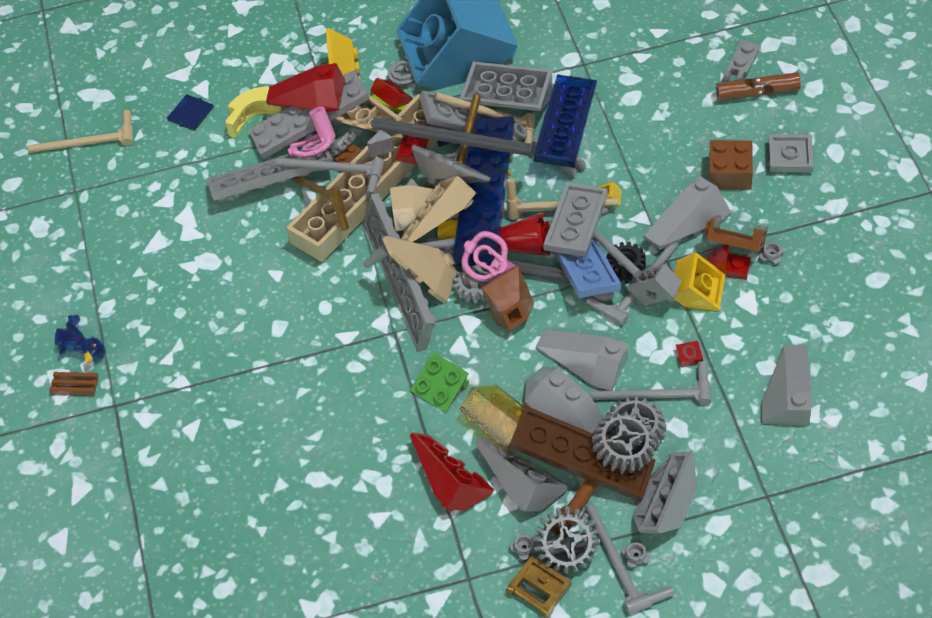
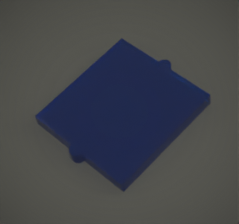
(190, 112)

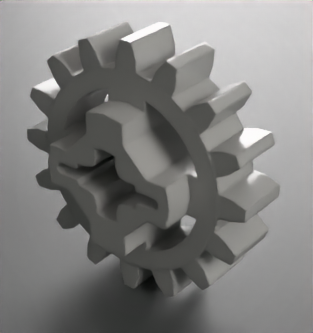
(468, 287)

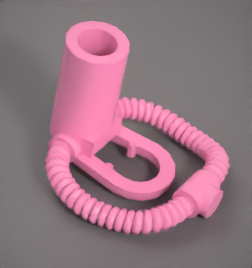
(324, 134)
(499, 264)

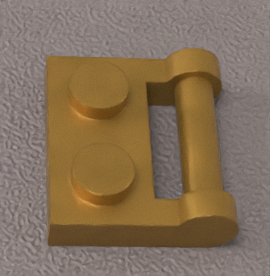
(543, 580)

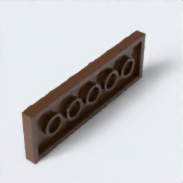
(572, 451)

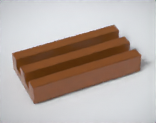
(75, 380)

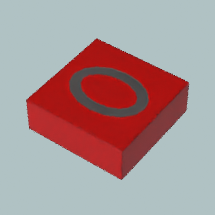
(689, 353)

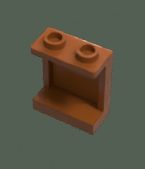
(719, 235)

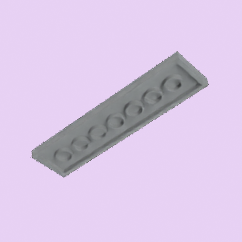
(402, 282)

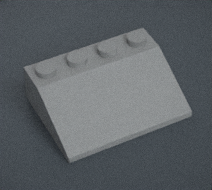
(508, 86)

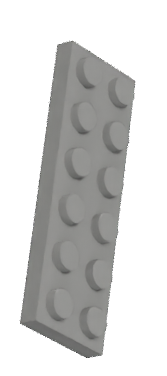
(294, 124)
(258, 176)

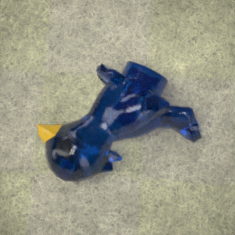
(73, 340)

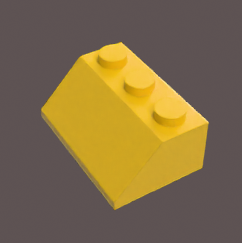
(342, 52)

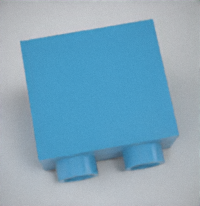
(450, 35)

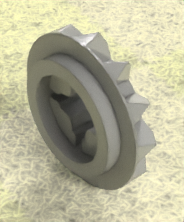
(397, 69)
(341, 143)

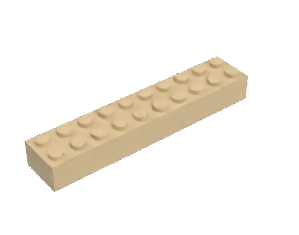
(317, 226)

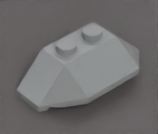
(560, 397)
(667, 495)

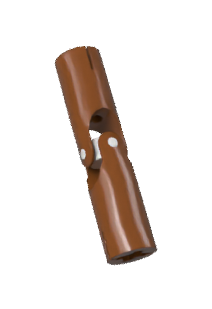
(754, 87)

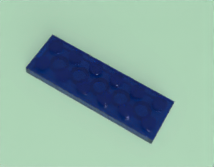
(565, 121)

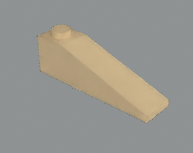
(364, 113)
(407, 202)
(443, 202)
(426, 264)

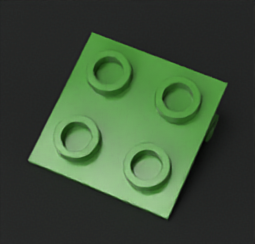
(440, 382)

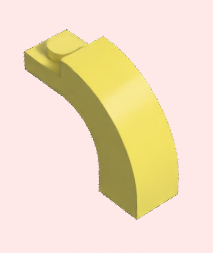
(247, 106)

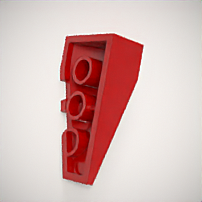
(310, 89)
(447, 476)

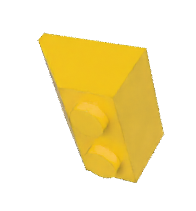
(700, 284)

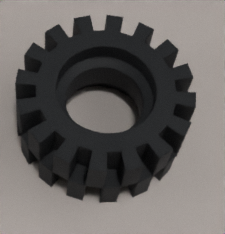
(632, 253)

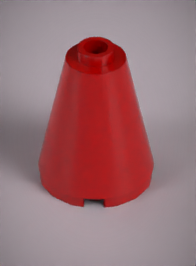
(526, 235)

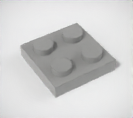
(790, 153)

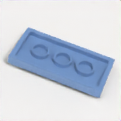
(589, 274)

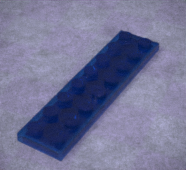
(488, 202)

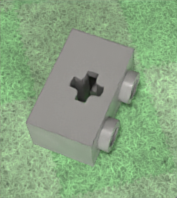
(655, 285)

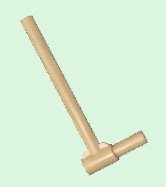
(526, 121)
(124, 135)
(515, 207)

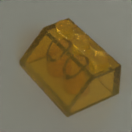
(493, 411)

